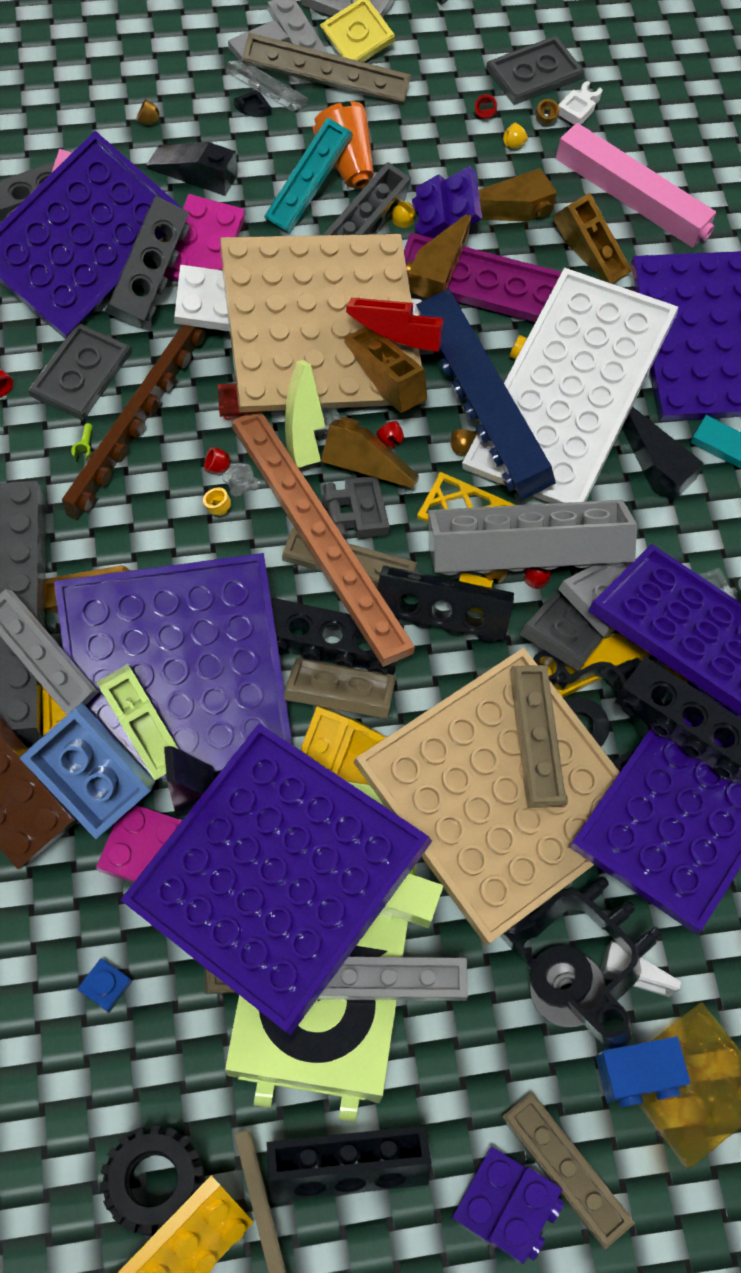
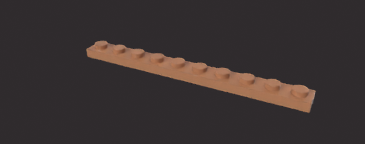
(323, 539)

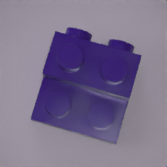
(445, 201)
(509, 1206)

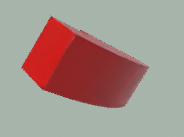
(397, 322)

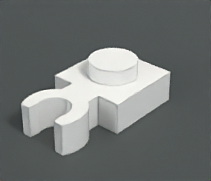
(579, 106)

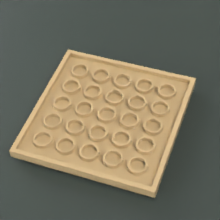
(291, 306)
(464, 787)

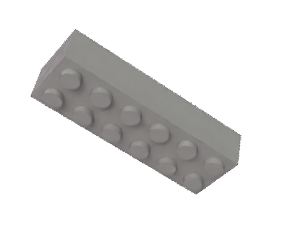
(531, 536)

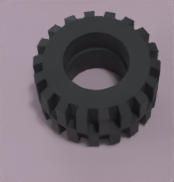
(124, 1160)

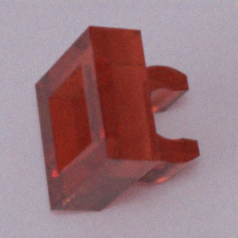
(229, 401)

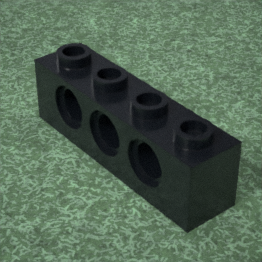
(460, 595)
(320, 624)
(685, 702)
(348, 1163)

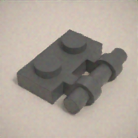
(365, 503)

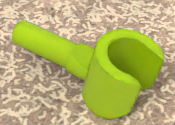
(84, 444)

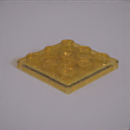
(712, 1102)

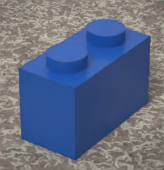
(643, 1071)

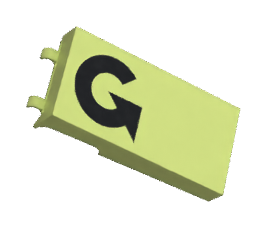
(336, 1046)

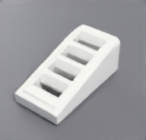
(651, 978)

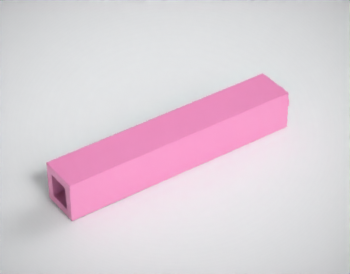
(636, 185)

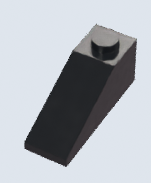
(197, 164)
(662, 459)
(186, 779)

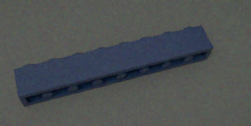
(488, 400)

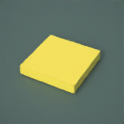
(358, 31)

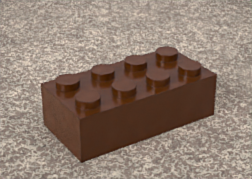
(28, 810)

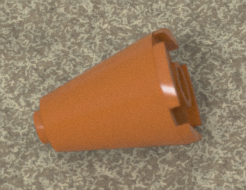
(356, 159)

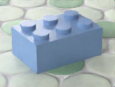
(88, 770)

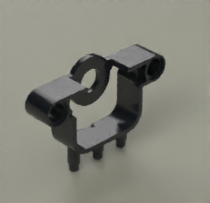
(613, 674)
(607, 1006)

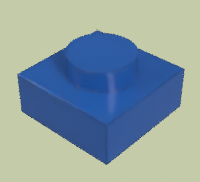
(104, 985)

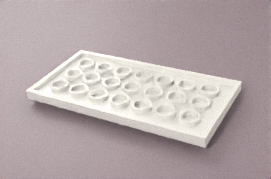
(580, 378)

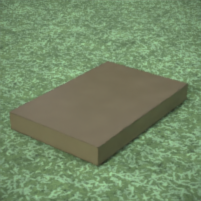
(340, 688)

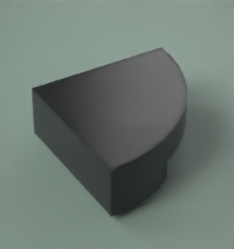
(252, 104)

